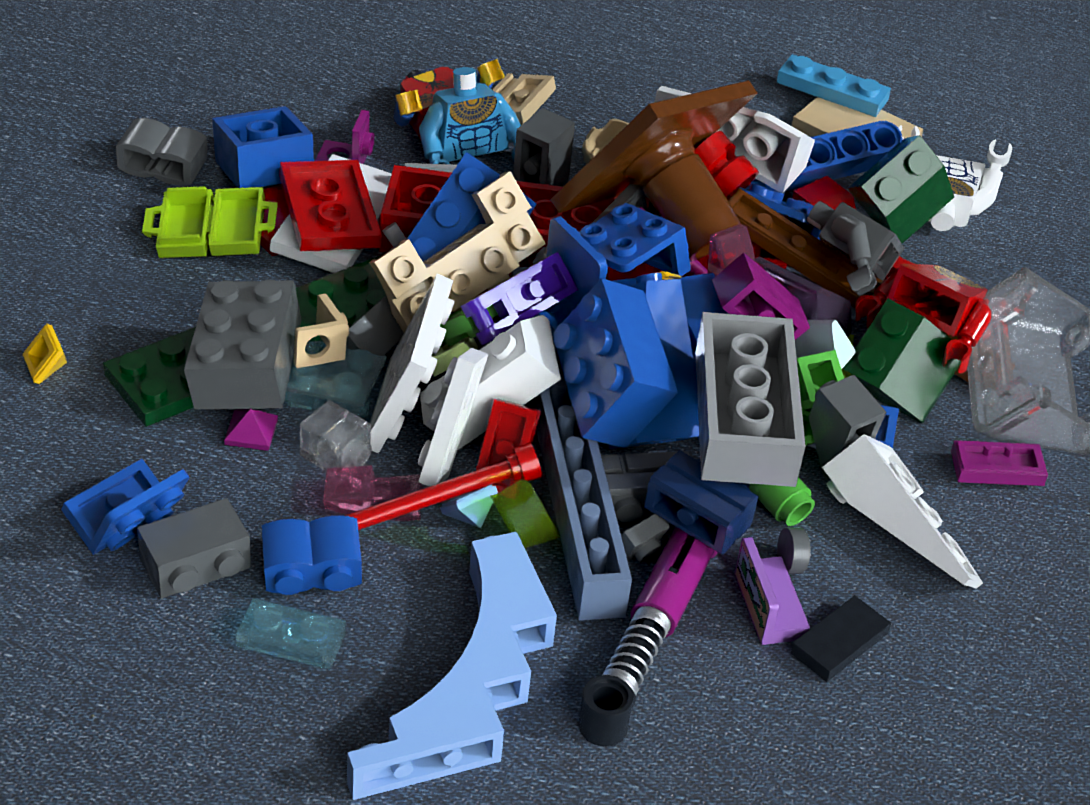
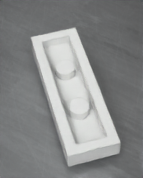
(451, 416)

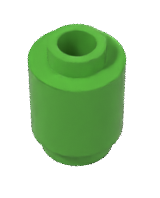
(785, 502)

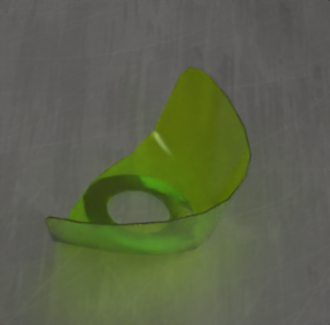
(525, 514)

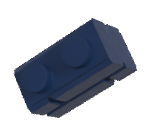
(702, 508)

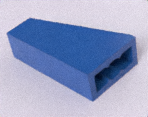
(680, 416)

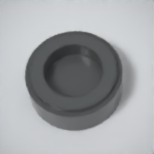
(795, 549)

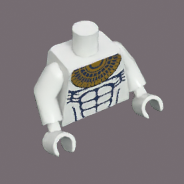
(971, 184)

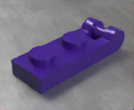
(520, 297)

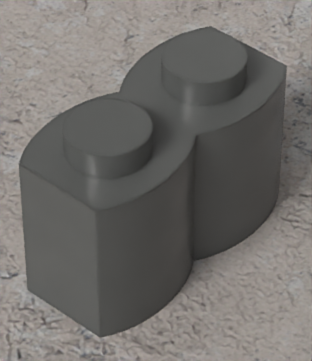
(161, 151)

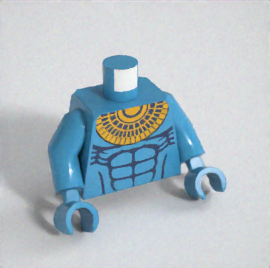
(467, 120)

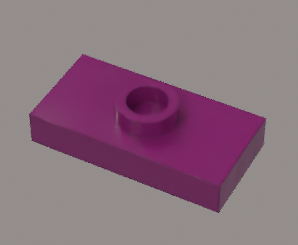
(999, 463)

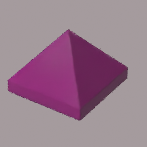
(251, 429)

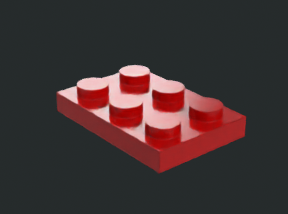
(329, 205)

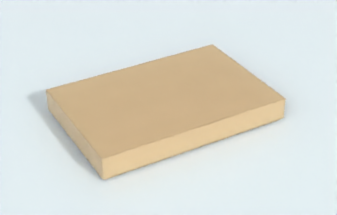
(827, 117)

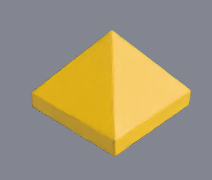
(44, 355)

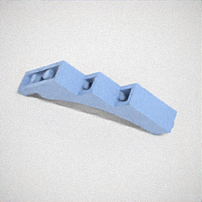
(457, 720)

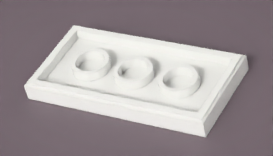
(285, 241)

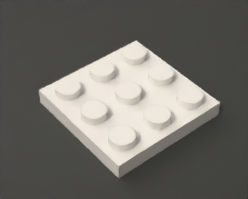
(411, 363)

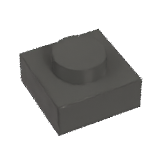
(644, 538)

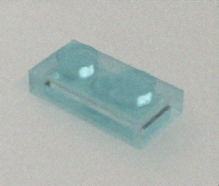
(291, 633)

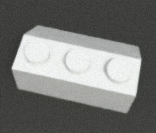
(517, 370)

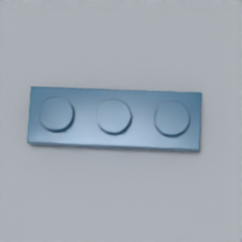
(833, 85)

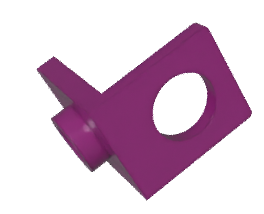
(361, 142)

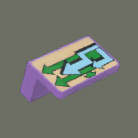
(769, 596)

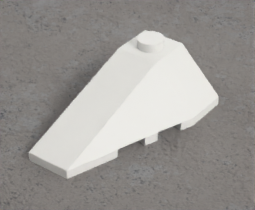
(766, 141)

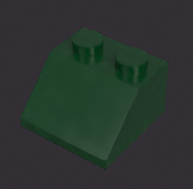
(904, 188)
(903, 361)

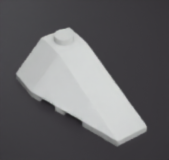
(885, 491)

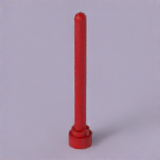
(518, 465)

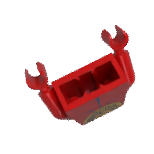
(939, 296)

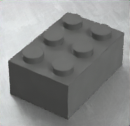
(243, 345)

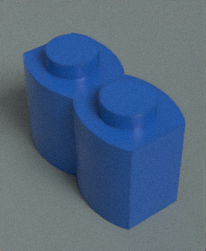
(311, 554)

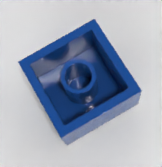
(256, 142)

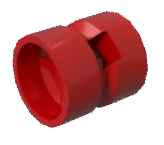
(725, 167)

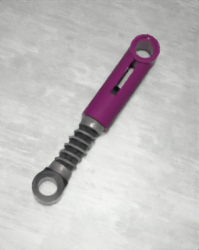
(656, 613)

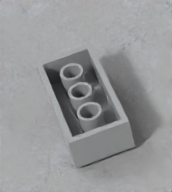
(749, 400)

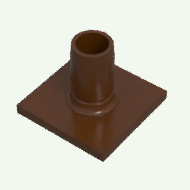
(661, 157)

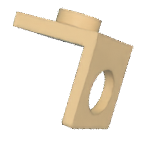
(332, 329)

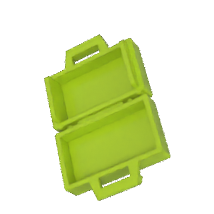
(194, 217)

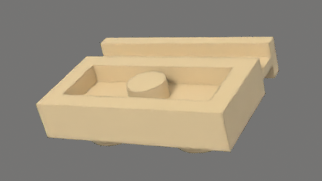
(526, 93)

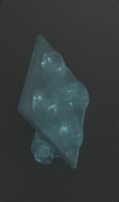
(342, 381)

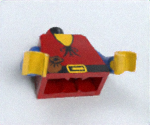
(419, 88)

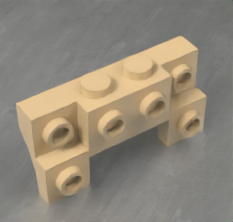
(473, 261)

